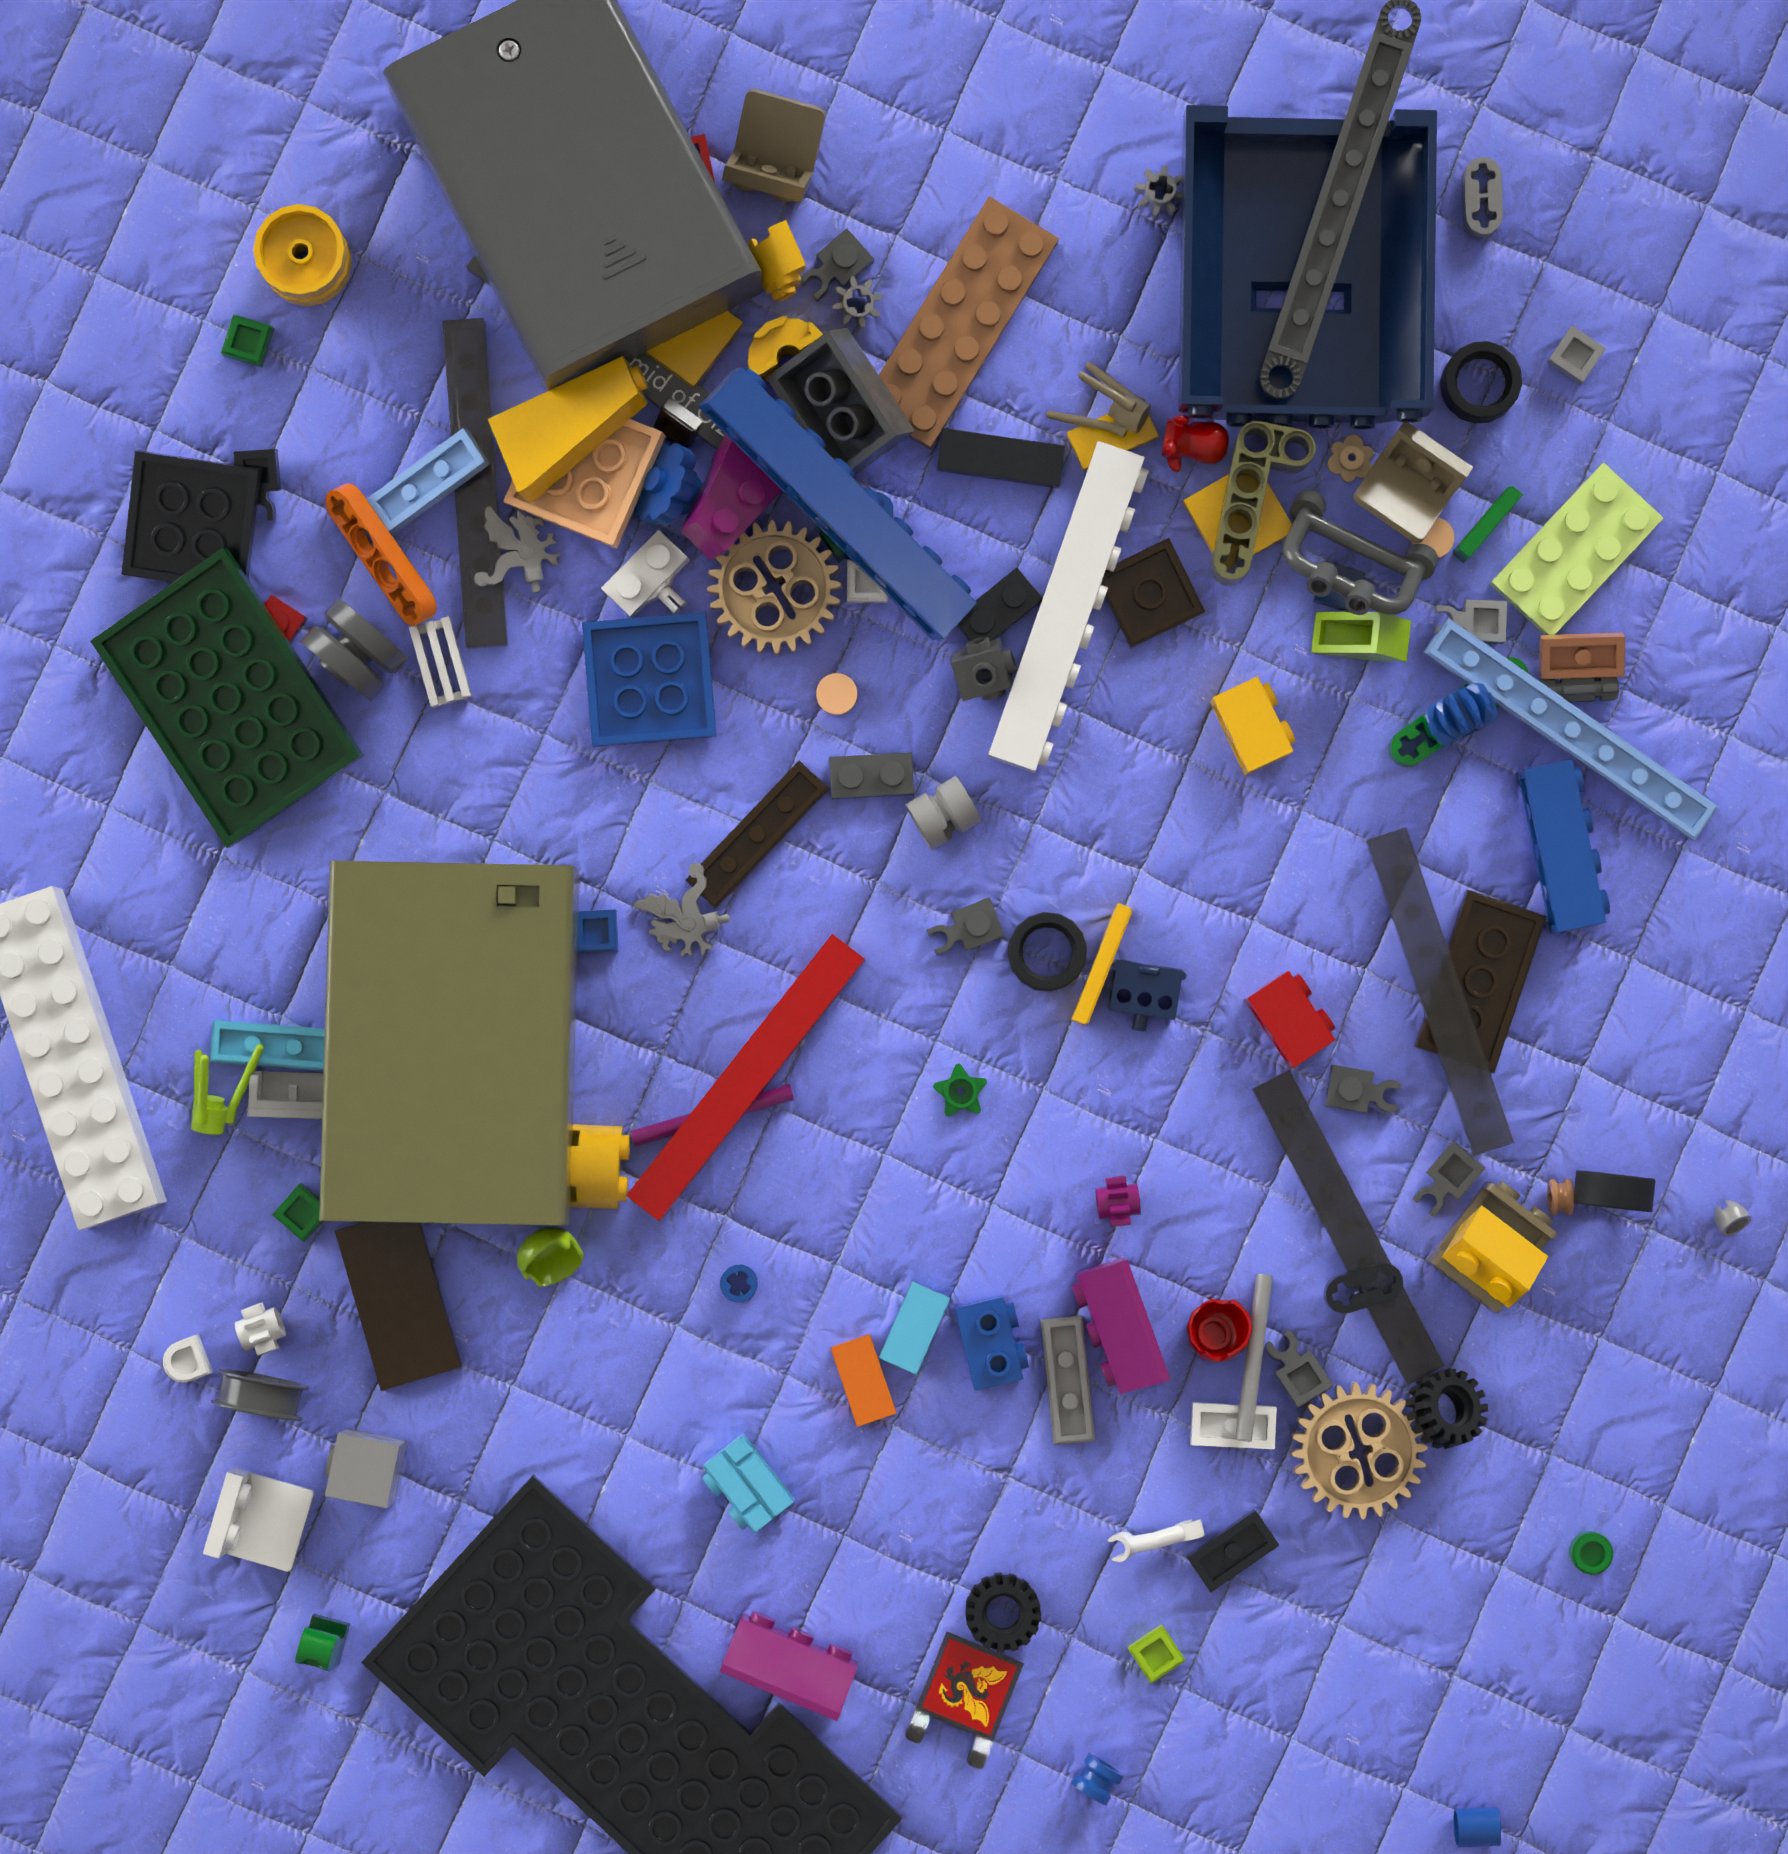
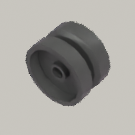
(354, 650)

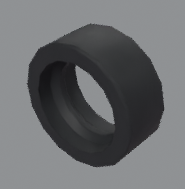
(1491, 352)
(1060, 923)
(1614, 1191)

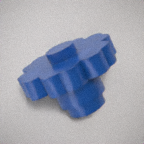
(669, 486)

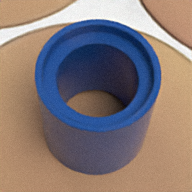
(1477, 1827)

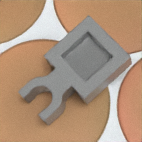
(1481, 618)

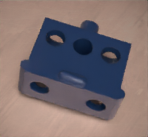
(1146, 978)

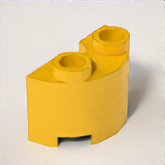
(779, 261)
(777, 339)
(597, 1165)

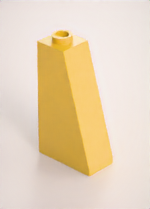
(565, 424)

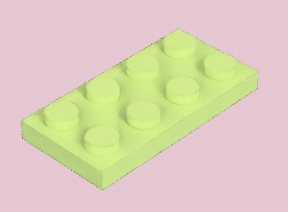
(1576, 550)

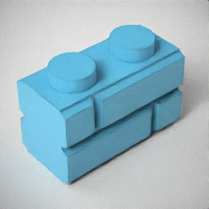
(747, 1484)

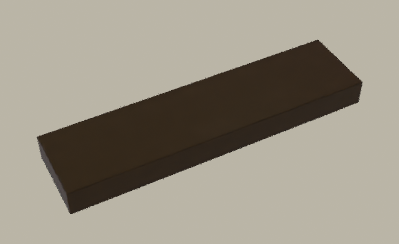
(759, 832)

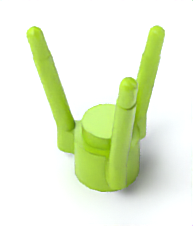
(209, 1110)

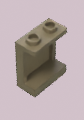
(1503, 1203)

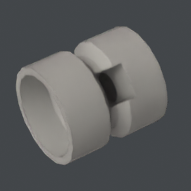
(943, 813)

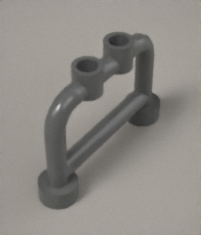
(1323, 577)

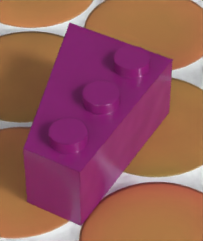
(727, 500)

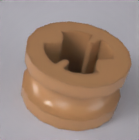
(1560, 1197)

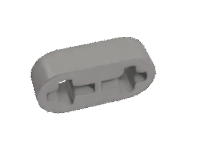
(1492, 197)

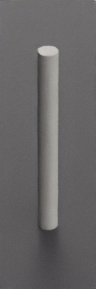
(1253, 1358)

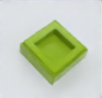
(1156, 1653)

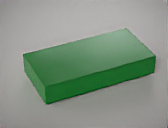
(1487, 523)

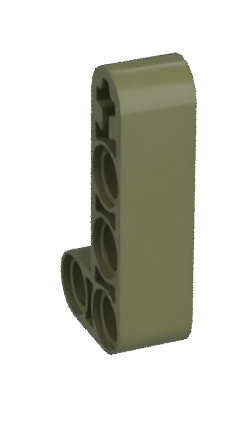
(1251, 504)

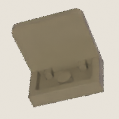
(776, 146)
(1411, 482)

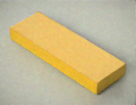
(1101, 964)

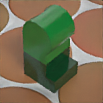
(322, 1643)

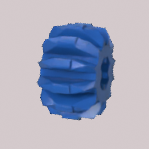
(1461, 713)

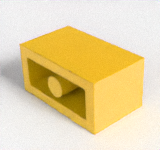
(1252, 725)
(1495, 1256)

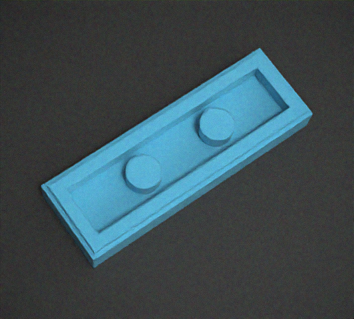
(282, 1044)

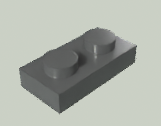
(871, 775)

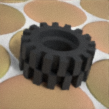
(1465, 1402)
(1003, 1638)

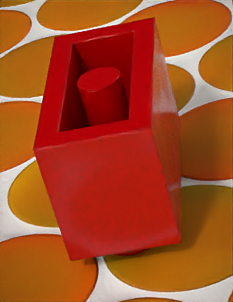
(1291, 1019)

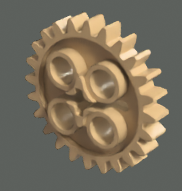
(806, 569)
(1323, 1462)

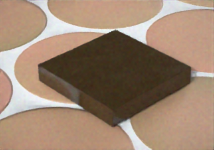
(1151, 593)

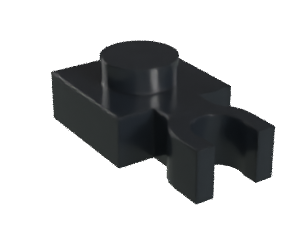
(268, 462)

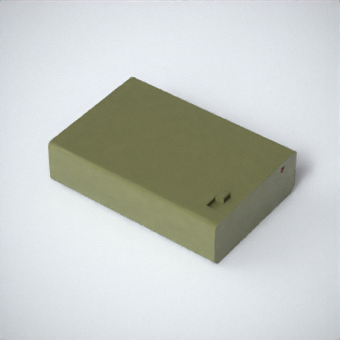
(449, 1043)

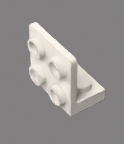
(259, 1520)

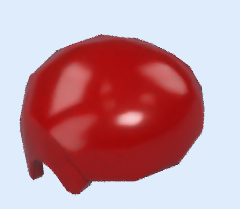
(1219, 1330)

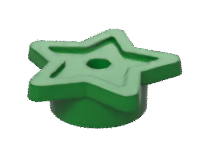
(949, 1087)

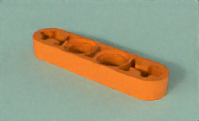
(355, 515)

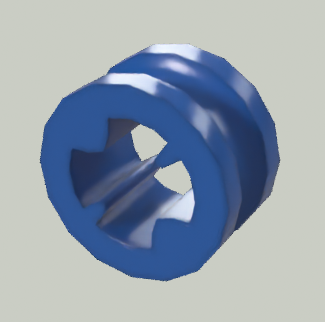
(725, 1285)

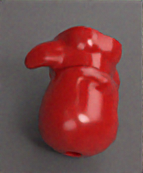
(1198, 441)

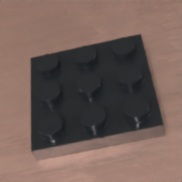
(186, 513)

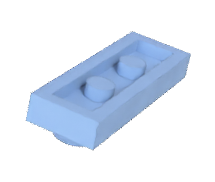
(428, 481)

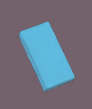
(914, 1327)

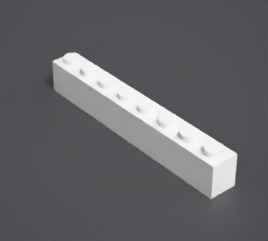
(1066, 607)

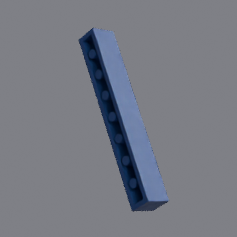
(838, 503)

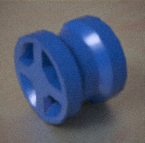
(1097, 1779)

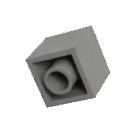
(365, 1468)

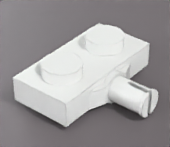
(648, 577)

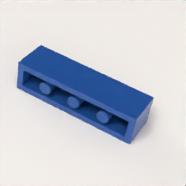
(1562, 846)

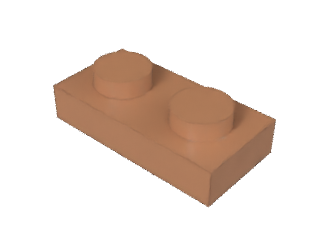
(1582, 655)

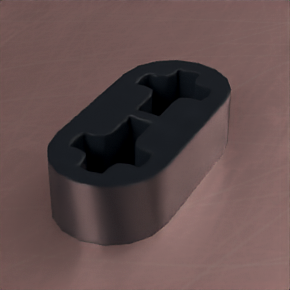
(1366, 1297)

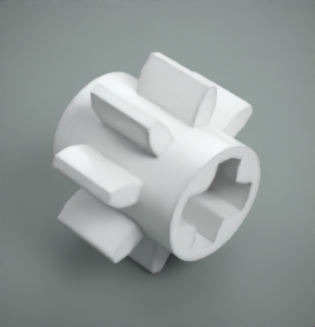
(260, 1329)

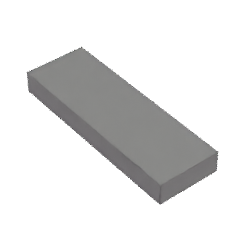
(1067, 1380)

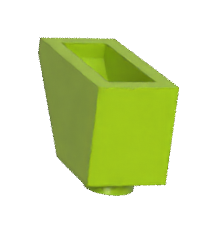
(1361, 637)

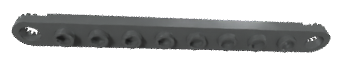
(1340, 198)

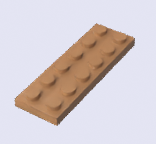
(964, 317)

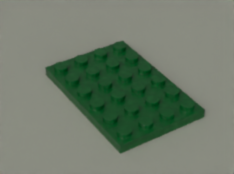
(226, 698)

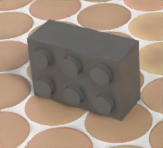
(842, 399)

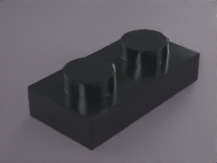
(1000, 607)
(1232, 1550)

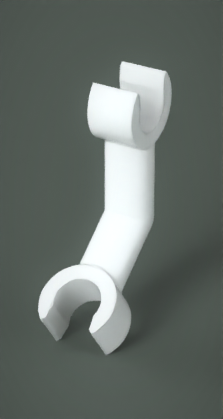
(1180, 1532)

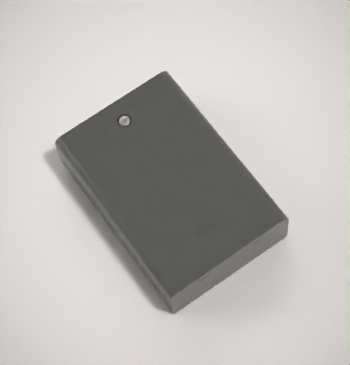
(573, 182)

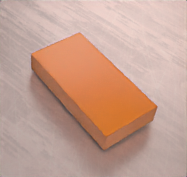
(863, 1380)

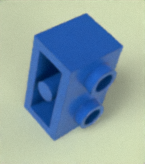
(990, 1342)

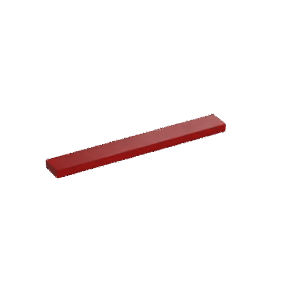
(745, 1078)

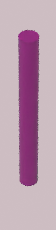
(669, 1127)

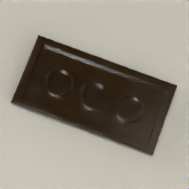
(1491, 958)
(398, 1301)

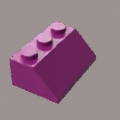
(1120, 1326)
(790, 1665)

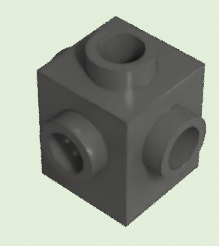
(983, 669)

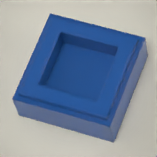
(597, 931)

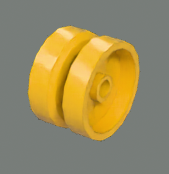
(289, 234)

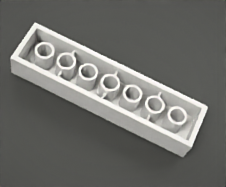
(73, 1062)

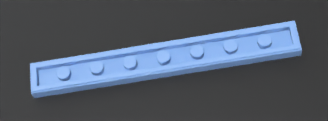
(1571, 729)

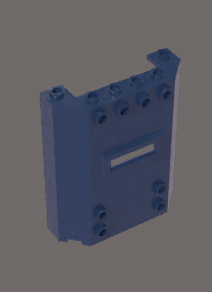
(1242, 230)

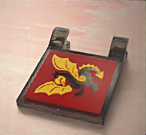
(967, 1690)

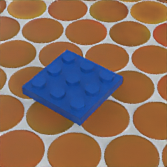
(649, 679)

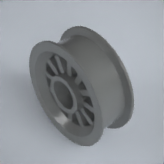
(260, 1394)

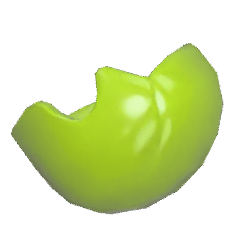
(549, 1256)

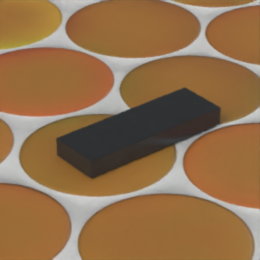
(1001, 458)

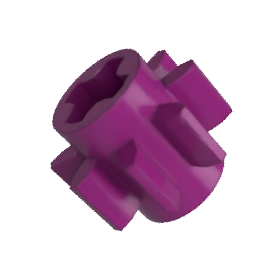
(1118, 1201)

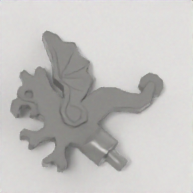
(525, 551)
(688, 921)

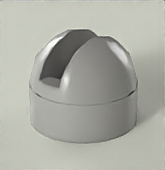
(1731, 1219)

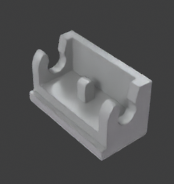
(285, 1095)

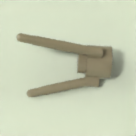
(1127, 408)

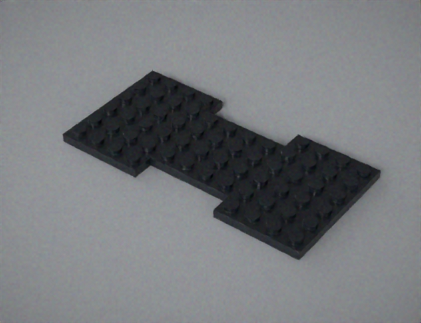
(539, 1654)

